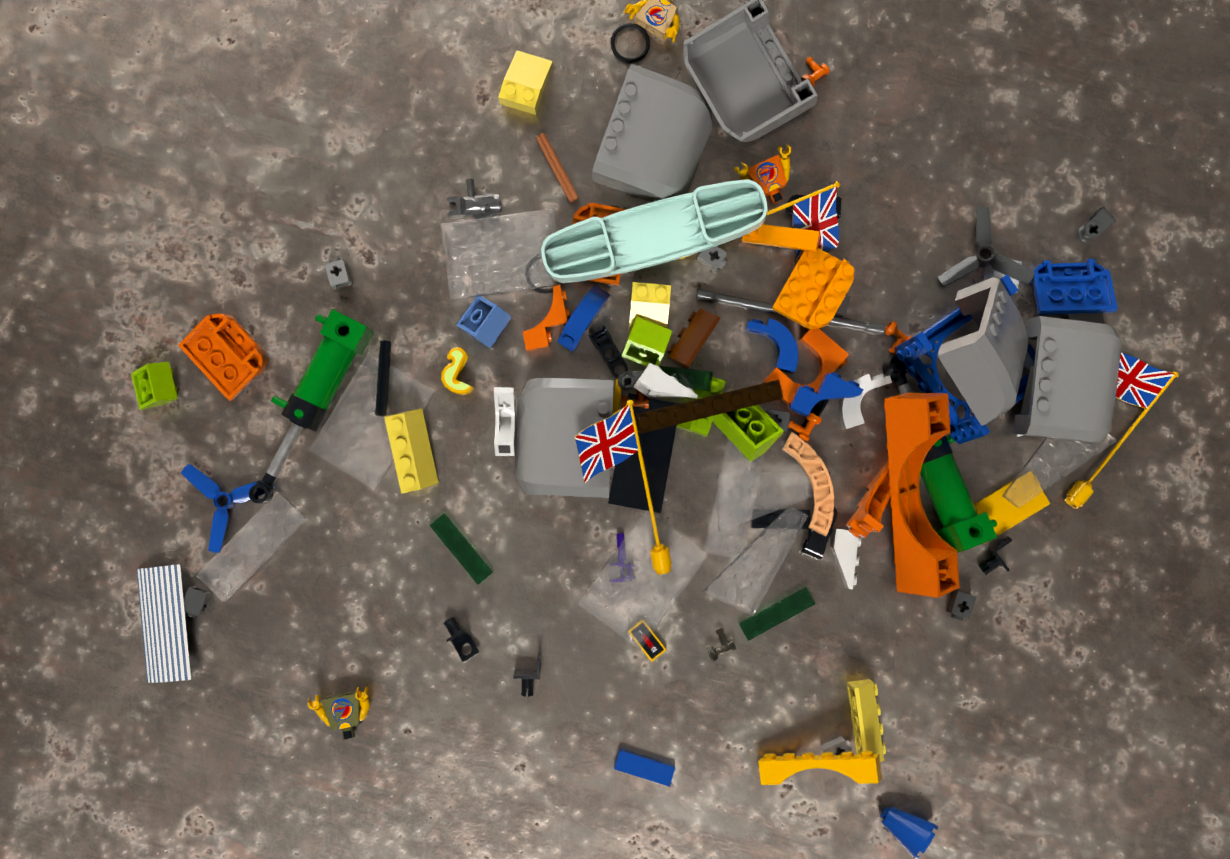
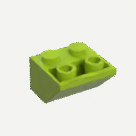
(646, 342)

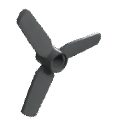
(997, 262)

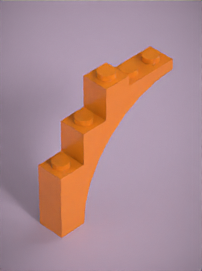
(872, 505)

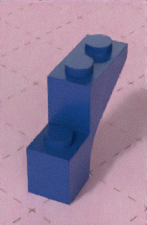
(830, 388)

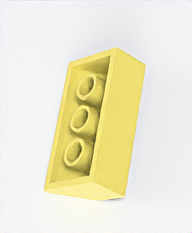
(411, 450)
(865, 717)

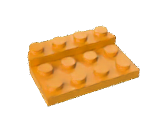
(815, 289)

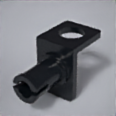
(995, 561)
(459, 639)
(527, 677)

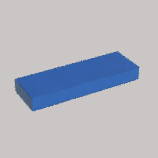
(644, 767)

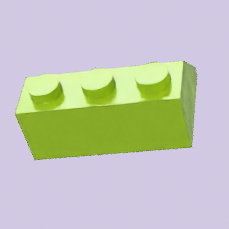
(703, 425)
(749, 430)

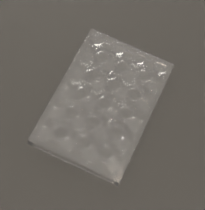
(497, 254)
(354, 435)
(630, 593)

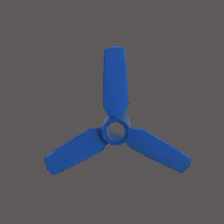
(213, 491)

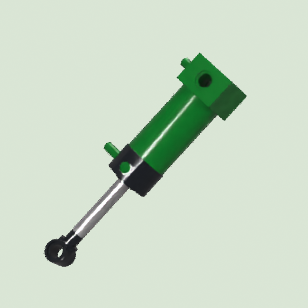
(316, 388)
(940, 473)

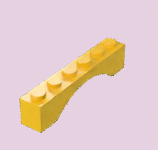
(860, 767)

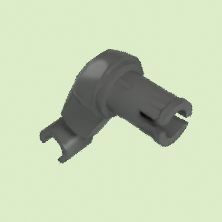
(628, 379)

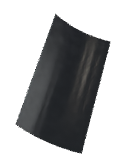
(656, 449)

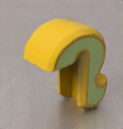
(453, 370)

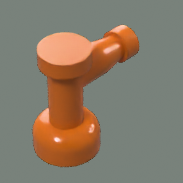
(818, 70)
(891, 329)
(641, 401)
(804, 432)

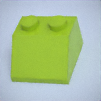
(154, 385)

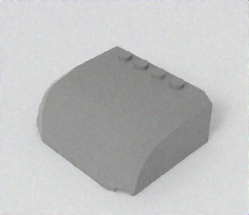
(746, 74)
(653, 137)
(989, 361)
(1071, 380)
(546, 427)

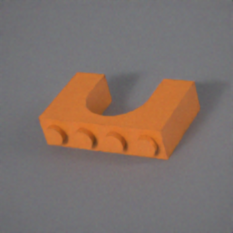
(828, 354)

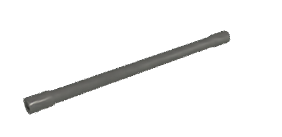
(712, 296)

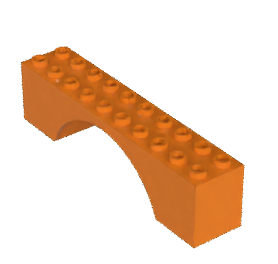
(922, 558)

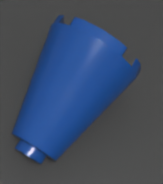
(911, 831)

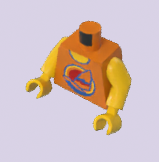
(769, 174)

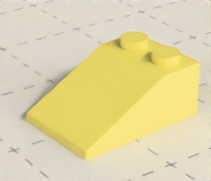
(525, 82)
(650, 303)

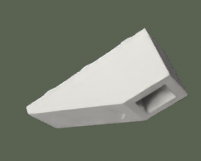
(661, 386)
(844, 550)

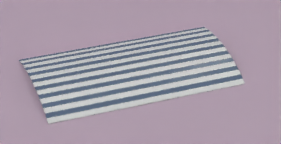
(163, 624)

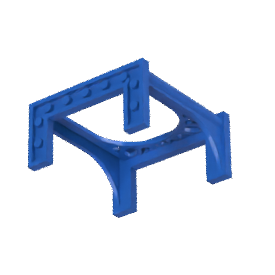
(909, 351)

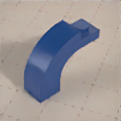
(583, 317)
(783, 339)

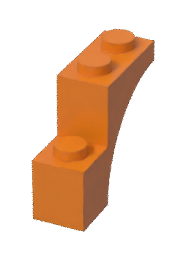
(558, 315)

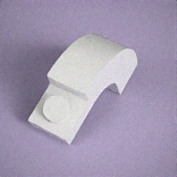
(849, 408)
(505, 421)

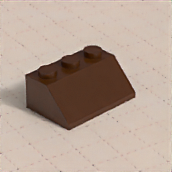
(692, 338)

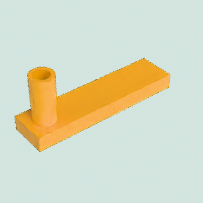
(784, 237)

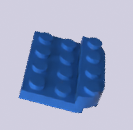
(1073, 288)

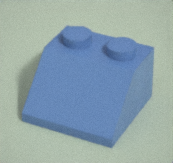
(484, 321)

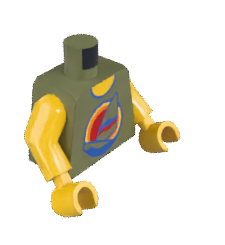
(342, 710)

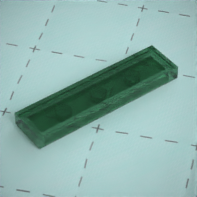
(461, 548)
(776, 613)

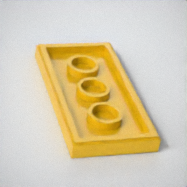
(1005, 512)

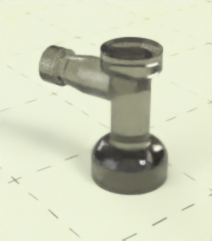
(726, 645)

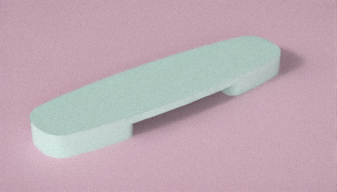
(655, 232)

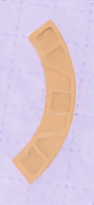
(819, 480)

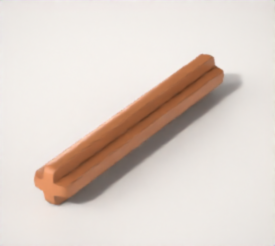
(557, 167)

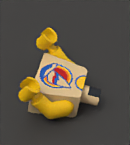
(656, 17)

